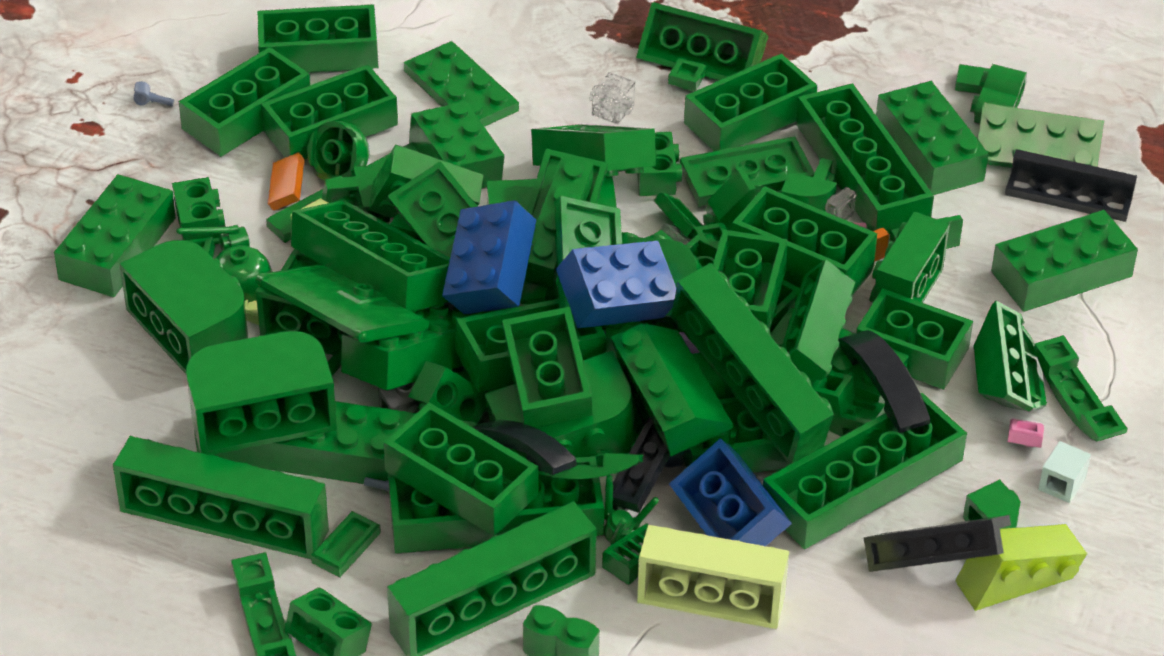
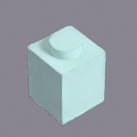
(1064, 471)

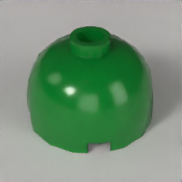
(337, 149)
(245, 265)

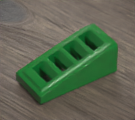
(614, 560)

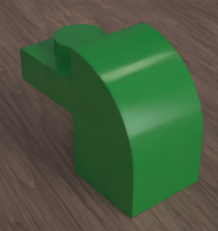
(353, 189)
(815, 189)
(848, 409)

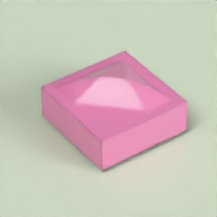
(1026, 433)

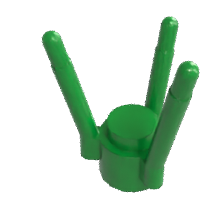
(230, 236)
(620, 522)

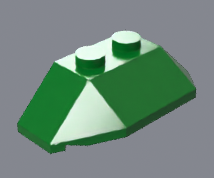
(1007, 361)

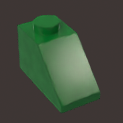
(730, 200)
(992, 501)

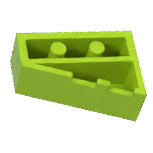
(1030, 561)

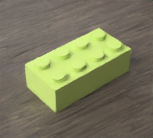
(712, 576)

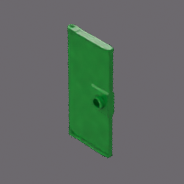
(343, 302)

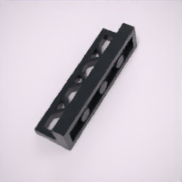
(1071, 180)
(635, 484)
(935, 544)

